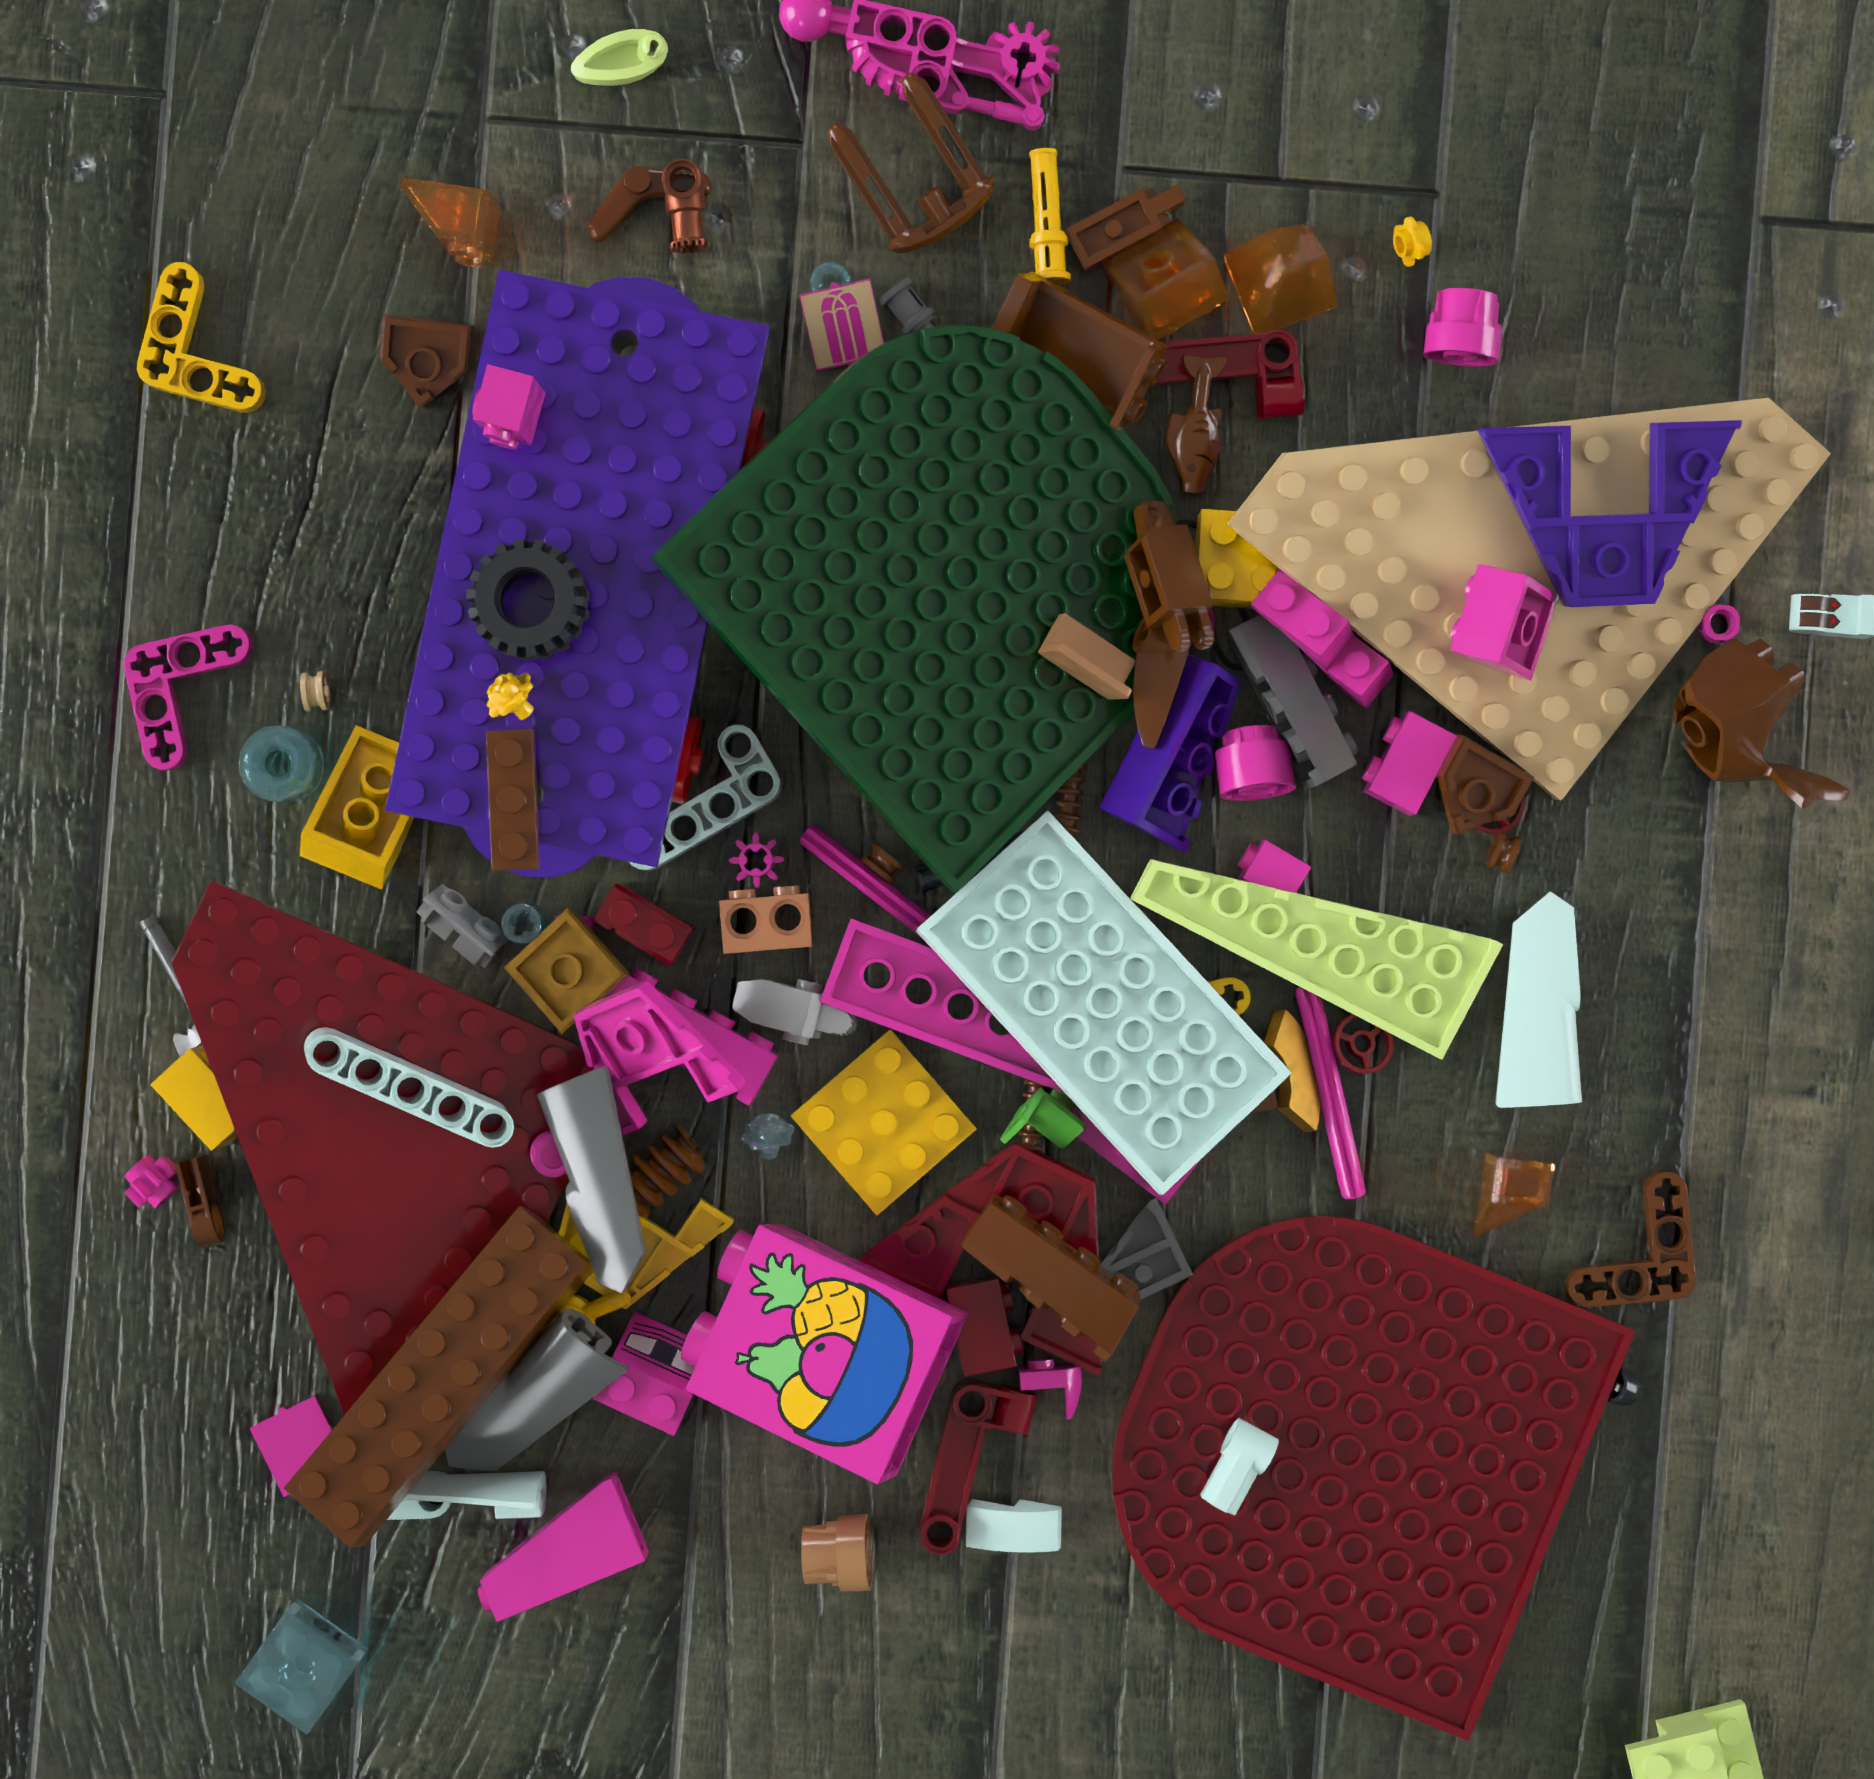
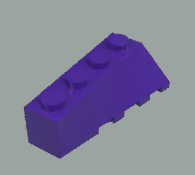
(1161, 785)

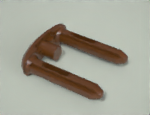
(941, 214)

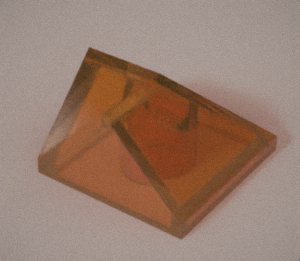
(1282, 278)

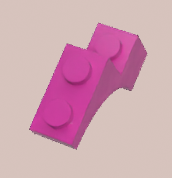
(1324, 638)

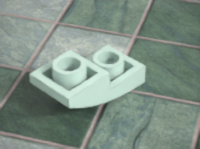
(1015, 1528)

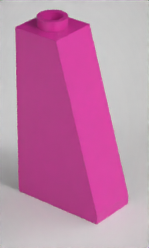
(573, 1549)

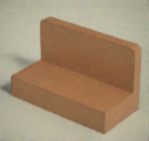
(1088, 657)

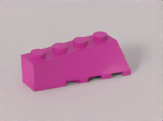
(748, 1055)

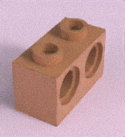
(767, 932)

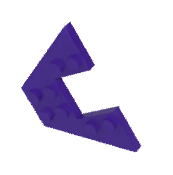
(1614, 555)

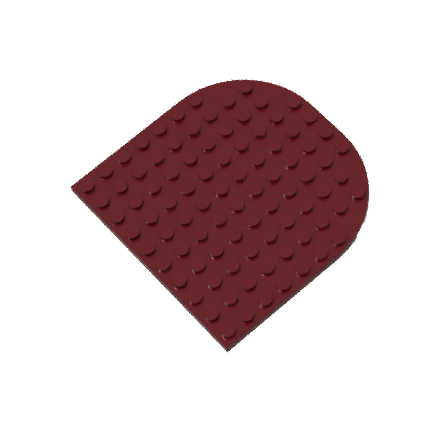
(1414, 1464)

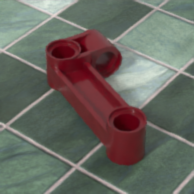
(1277, 386)
(959, 1450)

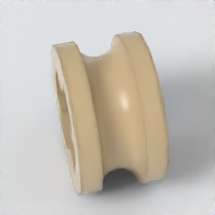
(315, 691)

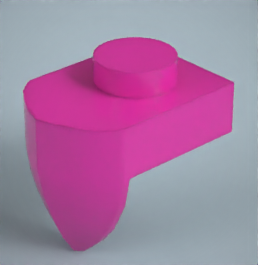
(1044, 1374)

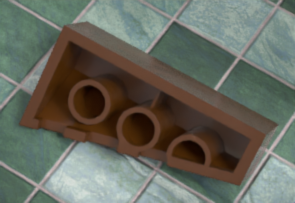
(1053, 1273)

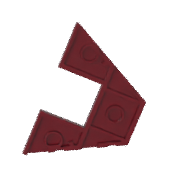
(928, 1244)

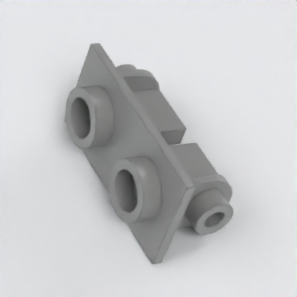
(448, 911)

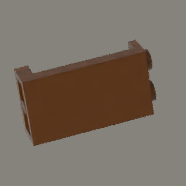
(1099, 348)

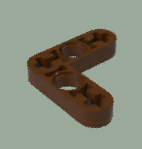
(1660, 1257)

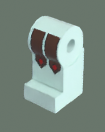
(1832, 615)

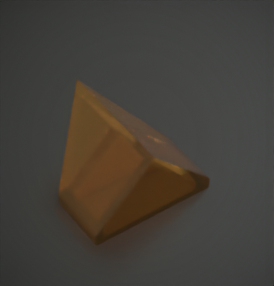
(1511, 1189)

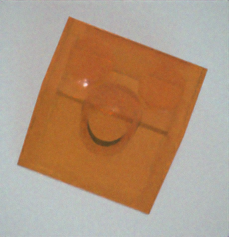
(460, 217)
(1167, 280)

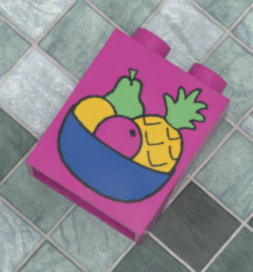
(822, 1349)

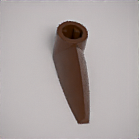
(1155, 681)

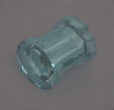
(512, 930)

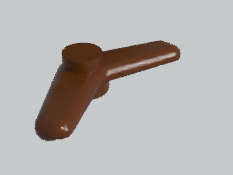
(636, 187)

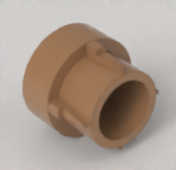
(839, 1553)

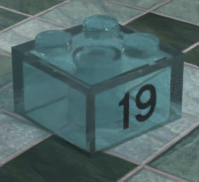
(301, 1666)

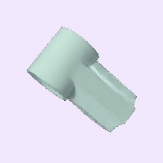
(1244, 1455)

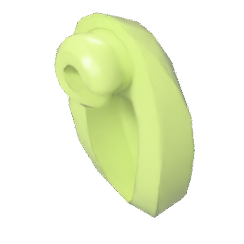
(620, 58)

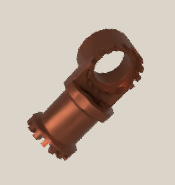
(685, 209)

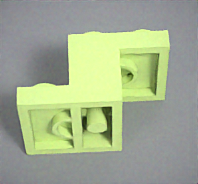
(1699, 1745)

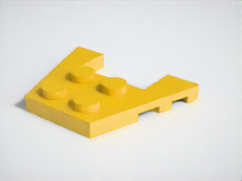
(662, 1248)

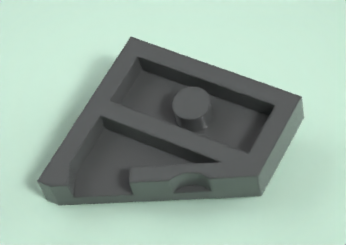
(1148, 1252)

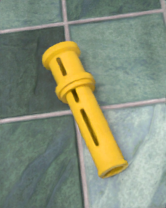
(1048, 238)

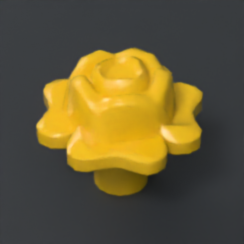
(510, 695)

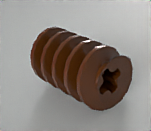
(664, 1168)

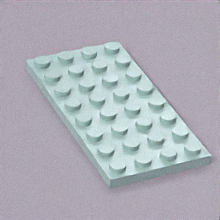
(1104, 1002)

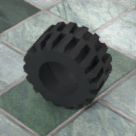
(497, 575)

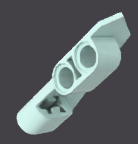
(1540, 1005)
(510, 1492)

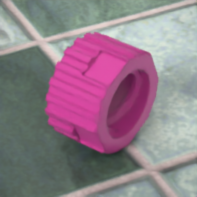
(1733, 623)

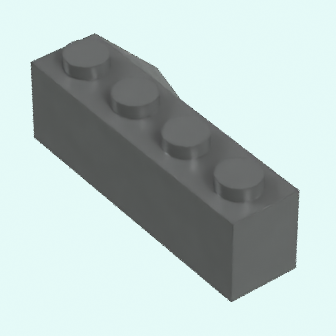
(1293, 701)

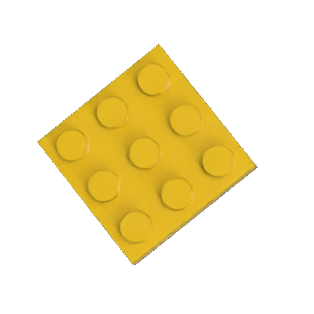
(883, 1122)

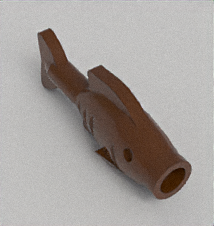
(1195, 437)

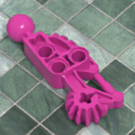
(889, 61)

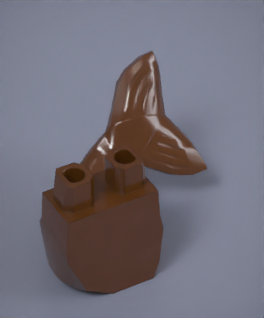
(1730, 712)

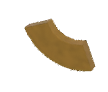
(1299, 1091)

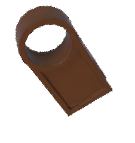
(201, 1201)

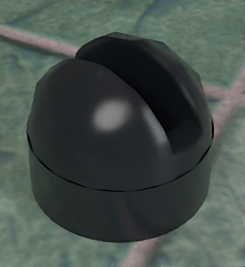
(1629, 1392)

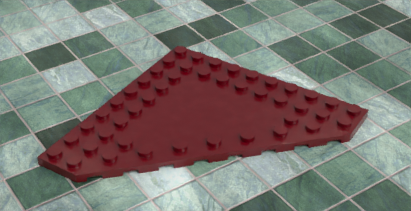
(360, 1194)

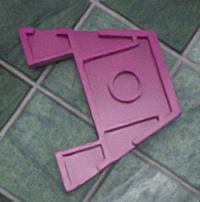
(642, 1035)

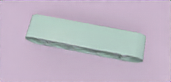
(424, 1103)

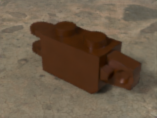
(1169, 578)

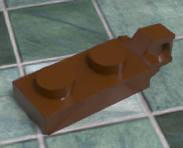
(1122, 225)

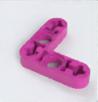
(161, 683)

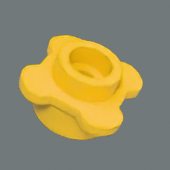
(1412, 241)

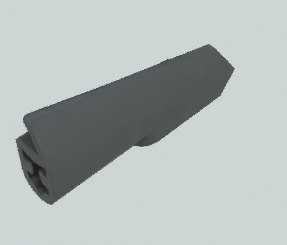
(600, 1186)
(539, 1392)

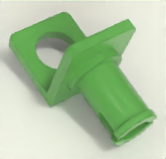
(1049, 1116)

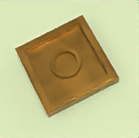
(566, 969)

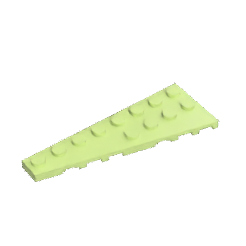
(1370, 963)

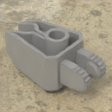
(791, 1009)

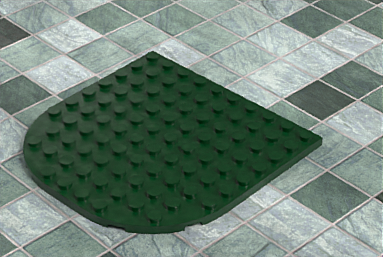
(907, 566)

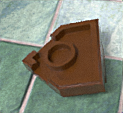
(425, 353)
(1479, 786)

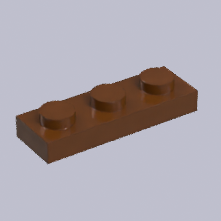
(513, 799)

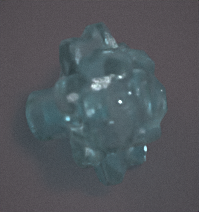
(767, 1134)

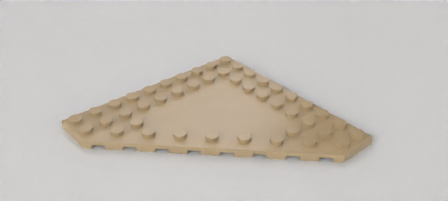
(1404, 523)

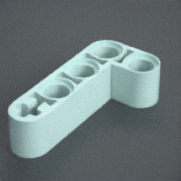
(736, 786)

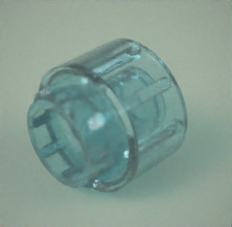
(257, 761)

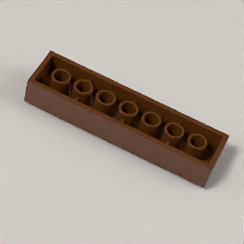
(440, 1378)

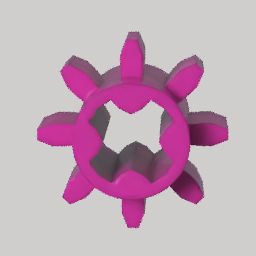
(744, 860)
(151, 1181)

